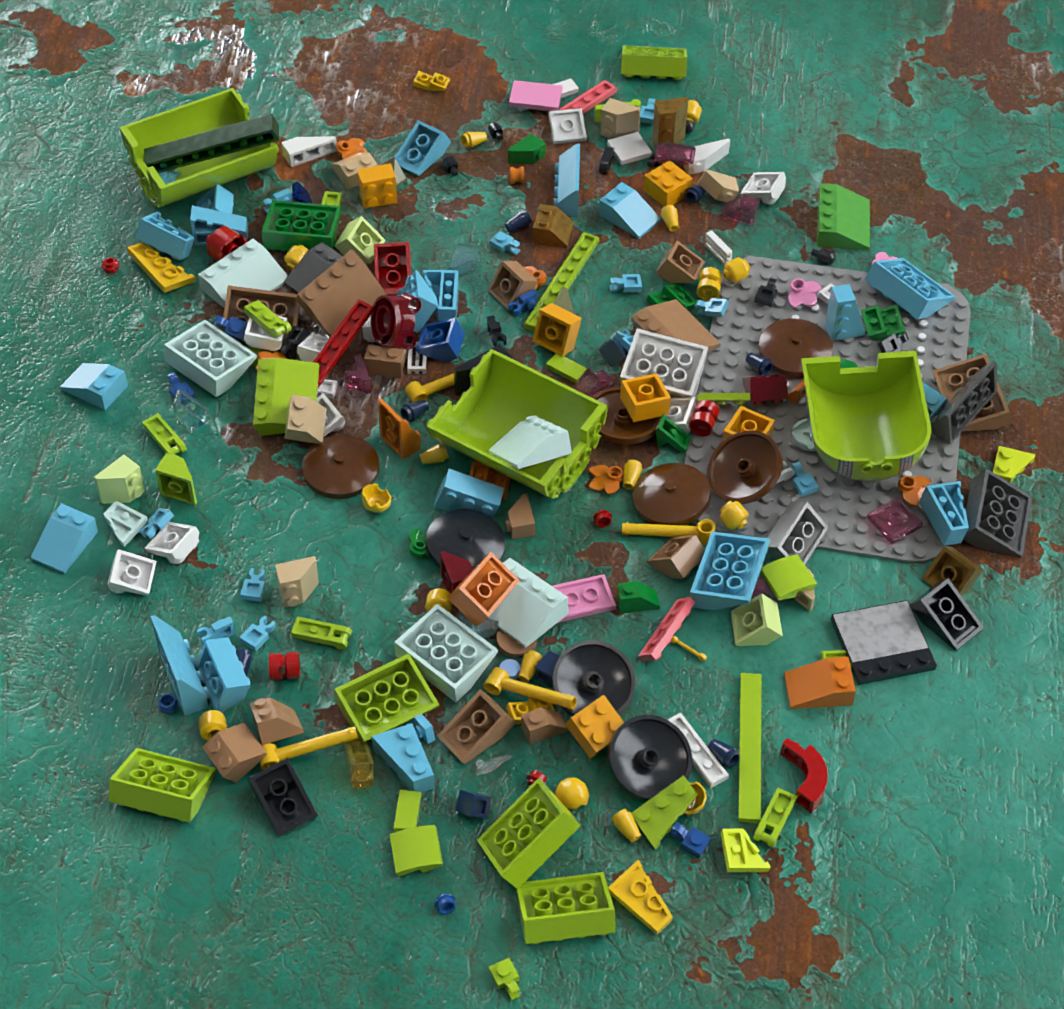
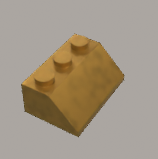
(669, 121)

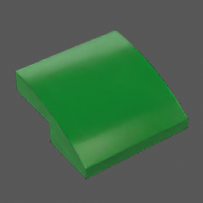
(672, 292)
(883, 321)

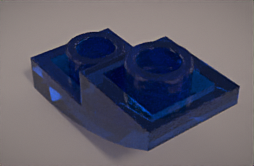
(300, 193)

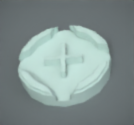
(803, 436)

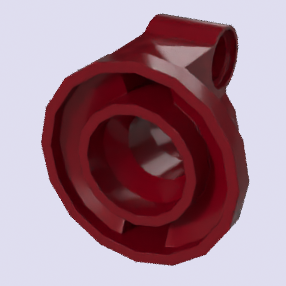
(395, 320)

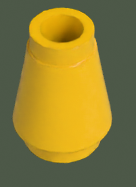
(471, 139)
(670, 217)
(434, 455)
(632, 472)
(528, 665)
(626, 825)

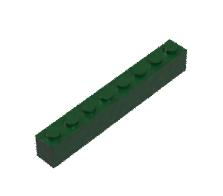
(212, 144)

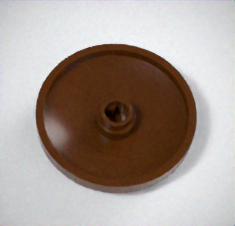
(791, 340)
(619, 425)
(340, 466)
(745, 467)
(671, 494)

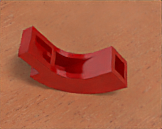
(815, 771)

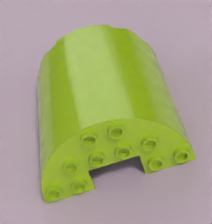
(185, 121)
(503, 396)

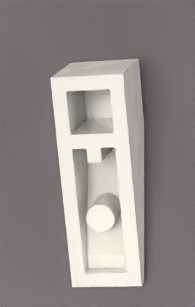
(307, 148)
(708, 155)

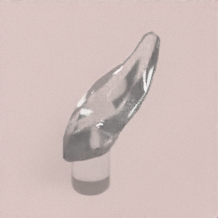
(490, 765)

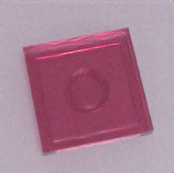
(895, 520)

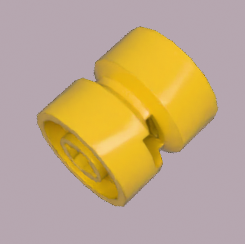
(709, 283)

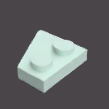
(124, 521)

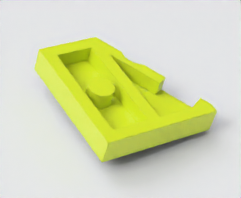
(1011, 462)
(741, 853)

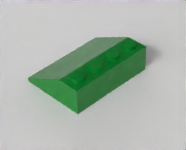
(300, 224)

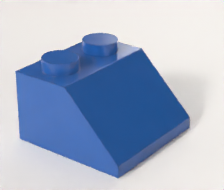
(441, 340)

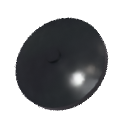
(465, 535)
(594, 670)
(648, 756)

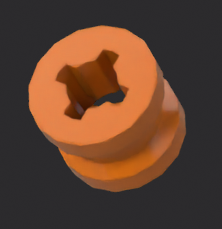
(517, 175)

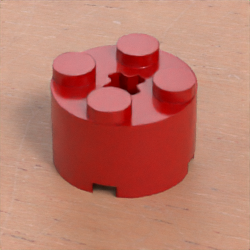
(223, 242)

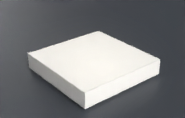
(567, 126)
(629, 148)

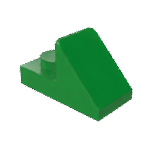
(670, 432)

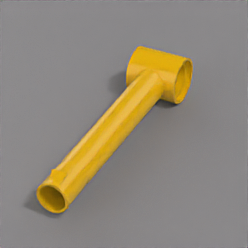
(418, 393)
(702, 530)
(500, 680)
(276, 755)

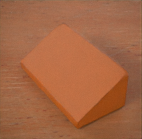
(797, 392)

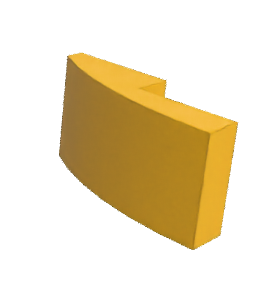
(432, 83)
(515, 709)

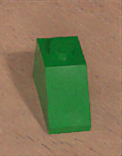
(527, 151)
(636, 597)

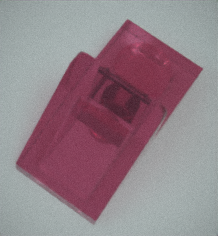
(358, 377)
(592, 383)

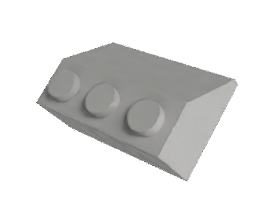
(796, 532)

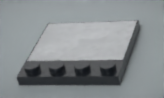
(883, 642)

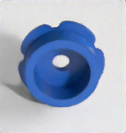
(167, 699)
(445, 903)

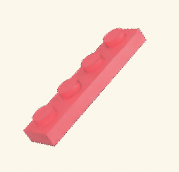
(592, 97)
(666, 629)

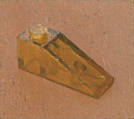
(359, 763)

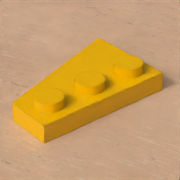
(638, 896)

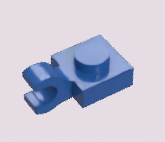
(526, 302)
(234, 328)
(175, 384)
(692, 841)

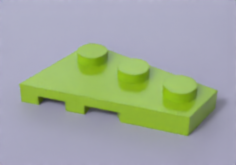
(662, 810)

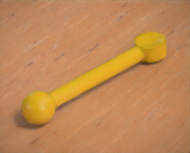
(702, 657)

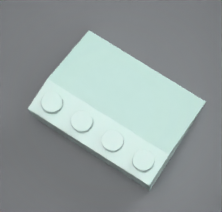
(245, 267)
(208, 357)
(532, 443)
(529, 607)
(446, 652)

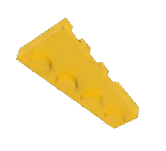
(159, 268)

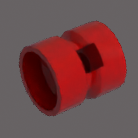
(704, 418)
(291, 669)

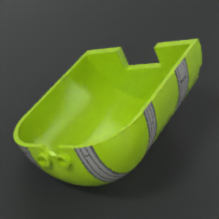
(868, 418)

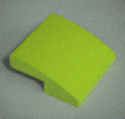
(788, 577)
(416, 849)

